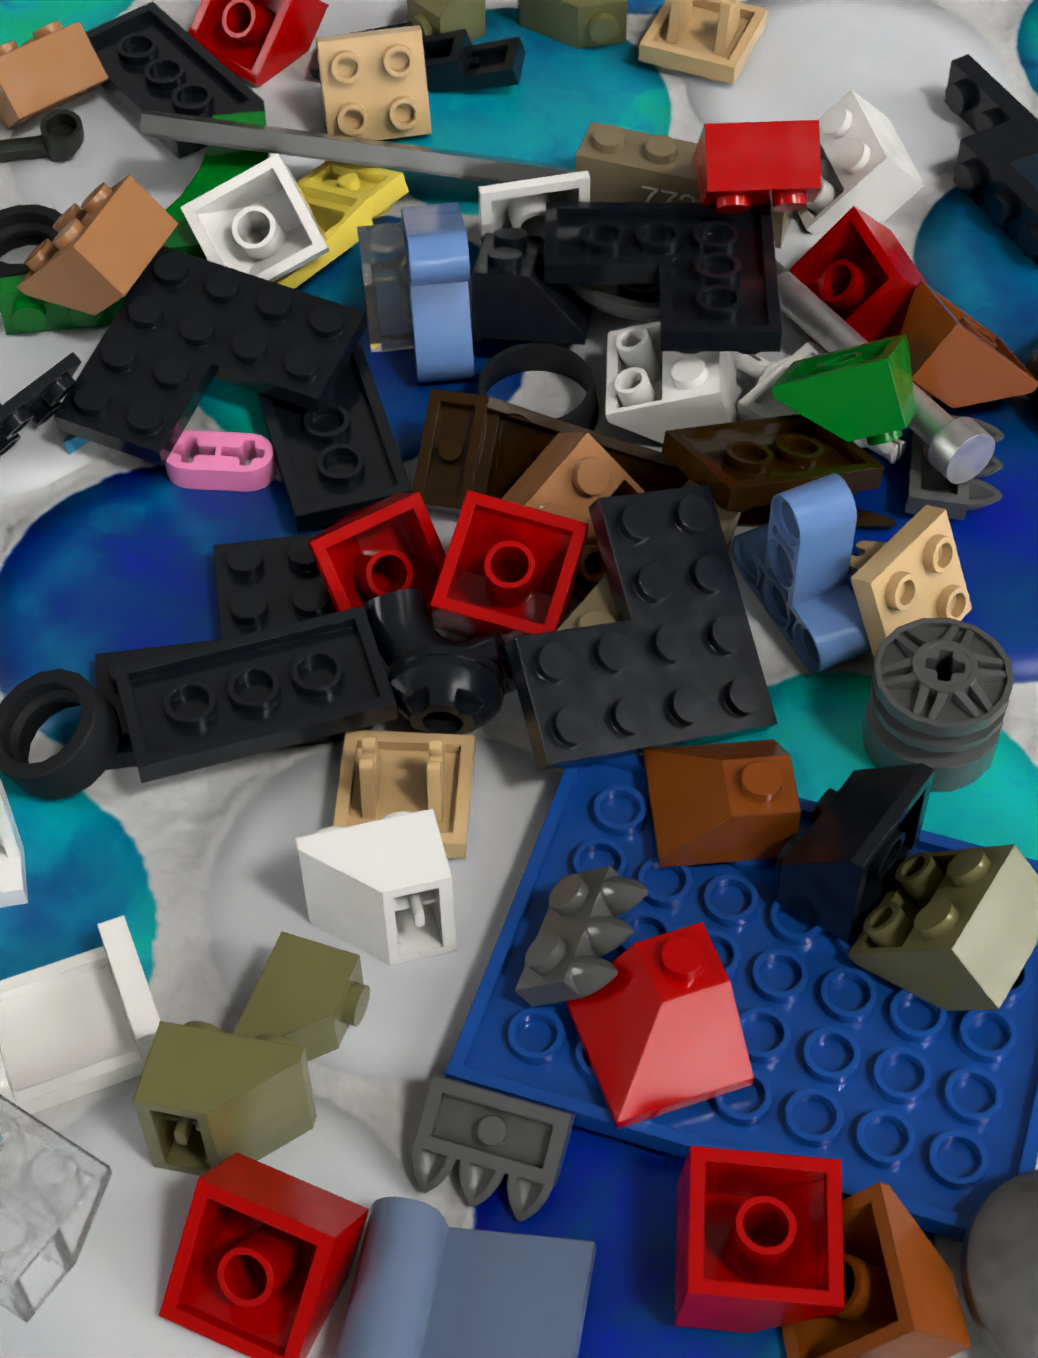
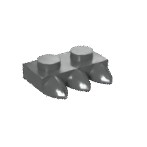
(929, 487)
(575, 933)
(491, 1138)

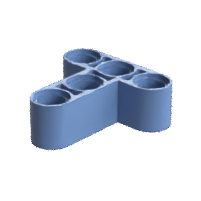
(439, 291)
(802, 570)

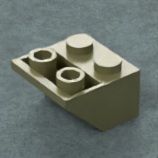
(954, 926)
(220, 1096)

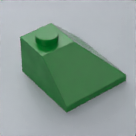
(854, 390)

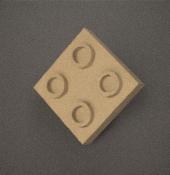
(703, 37)
(375, 83)
(909, 576)
(411, 774)

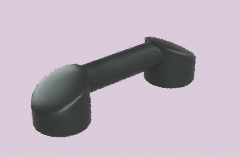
(60, 139)

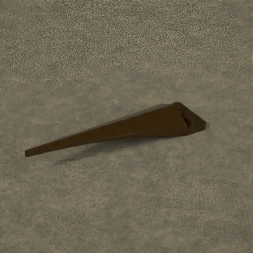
(490, 443)

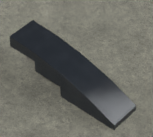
(460, 66)

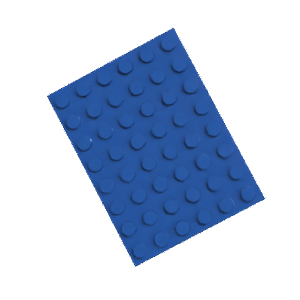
(835, 1052)

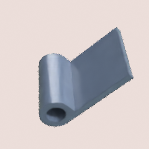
(463, 1290)

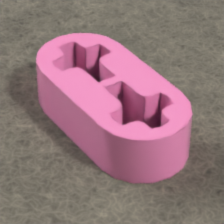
(221, 461)

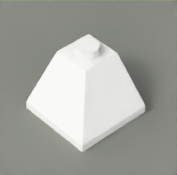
(524, 201)
(257, 222)

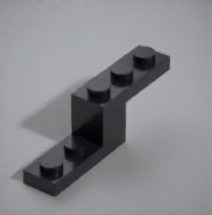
(1001, 159)

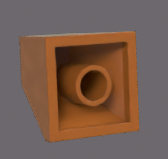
(958, 355)
(721, 802)
(895, 1290)

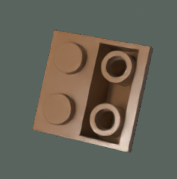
(46, 72)
(98, 248)
(566, 482)

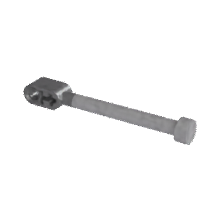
(957, 446)

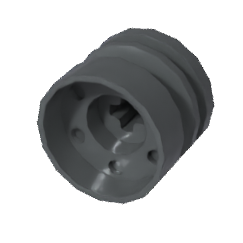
(938, 700)

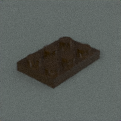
(766, 456)

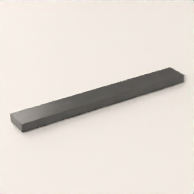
(342, 148)

